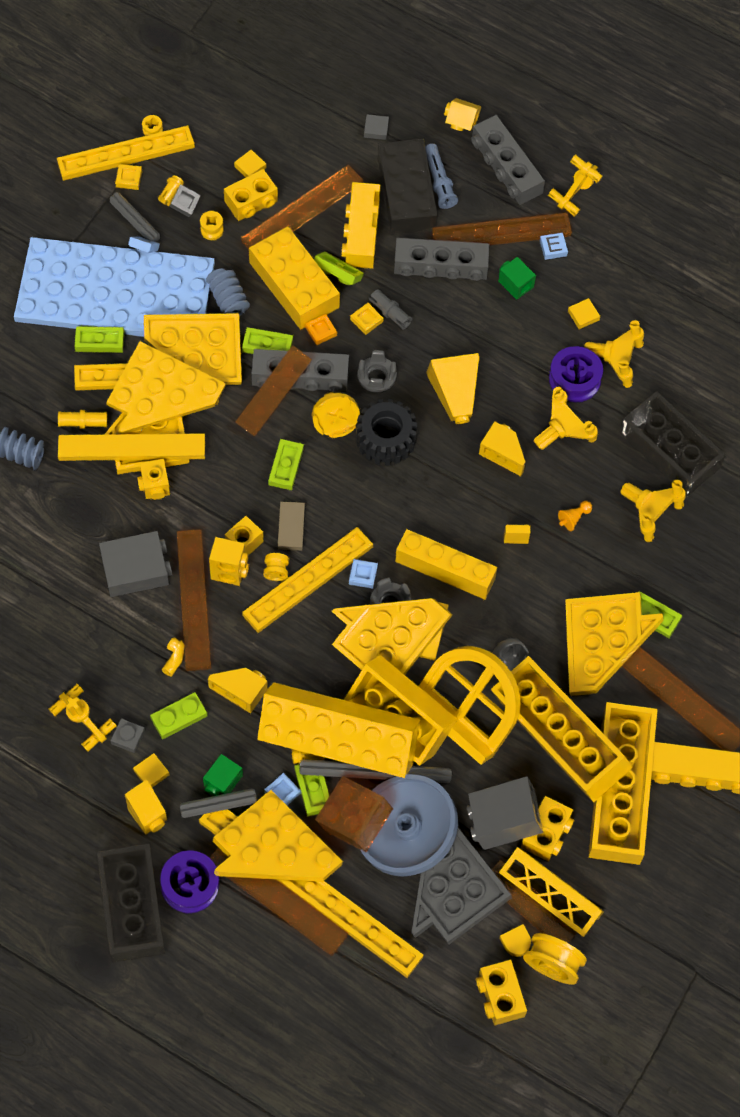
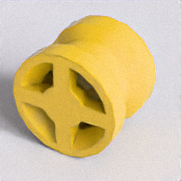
(209, 231)
(276, 567)

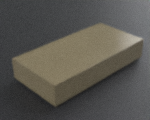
(291, 526)

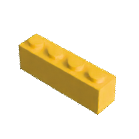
(445, 564)
(696, 767)

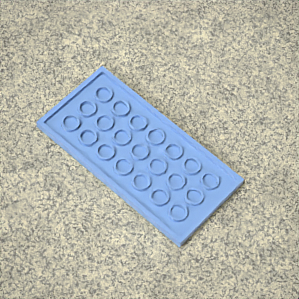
(108, 285)

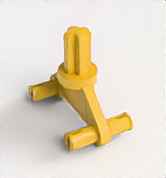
(582, 180)
(620, 351)
(564, 423)
(653, 504)
(78, 711)

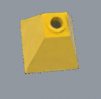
(455, 384)

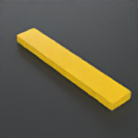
(125, 152)
(131, 447)
(307, 580)

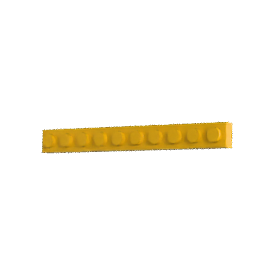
(340, 911)

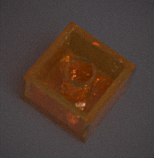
(354, 814)

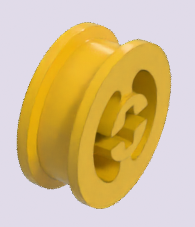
(555, 958)

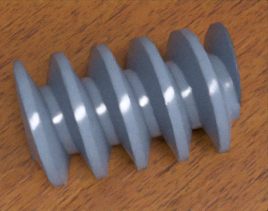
(227, 291)
(20, 450)

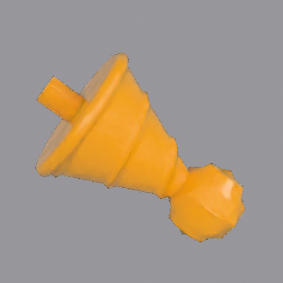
(570, 517)

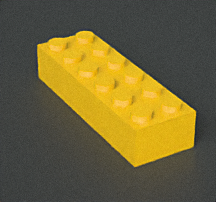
(338, 729)
(565, 731)
(622, 811)

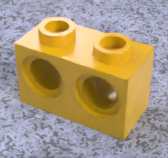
(249, 191)
(228, 561)
(551, 830)
(508, 991)

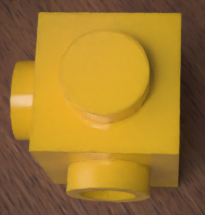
(462, 114)
(154, 479)

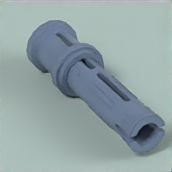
(434, 156)

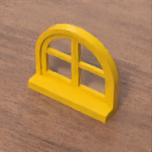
(464, 731)

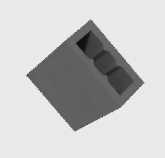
(135, 563)
(504, 813)

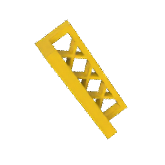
(557, 883)

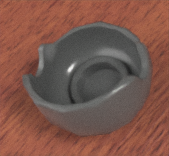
(511, 652)

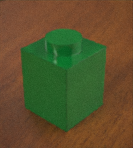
(516, 278)
(222, 776)

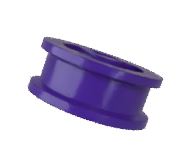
(588, 373)
(184, 865)

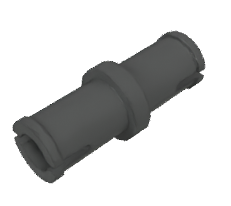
(390, 309)

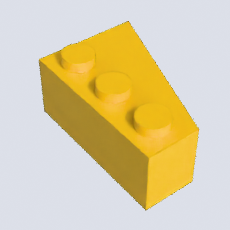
(362, 225)

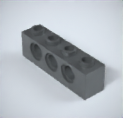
(517, 164)
(450, 251)
(334, 364)

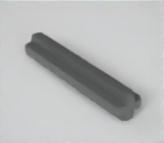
(134, 217)
(218, 803)

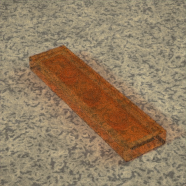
(273, 391)
(533, 911)

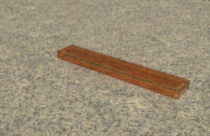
(306, 206)
(505, 230)
(193, 600)
(683, 700)
(290, 908)

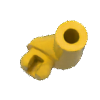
(176, 658)

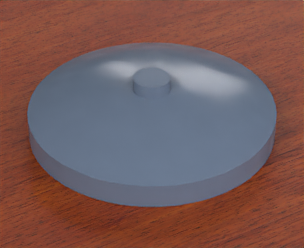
(417, 829)

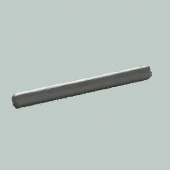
(340, 769)

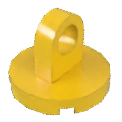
(335, 415)

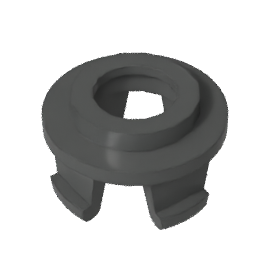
(377, 362)
(386, 589)

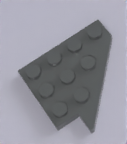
(457, 892)

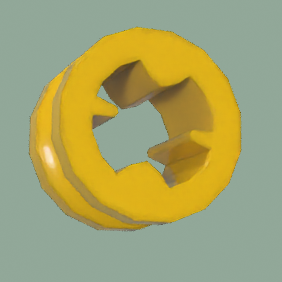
(148, 121)

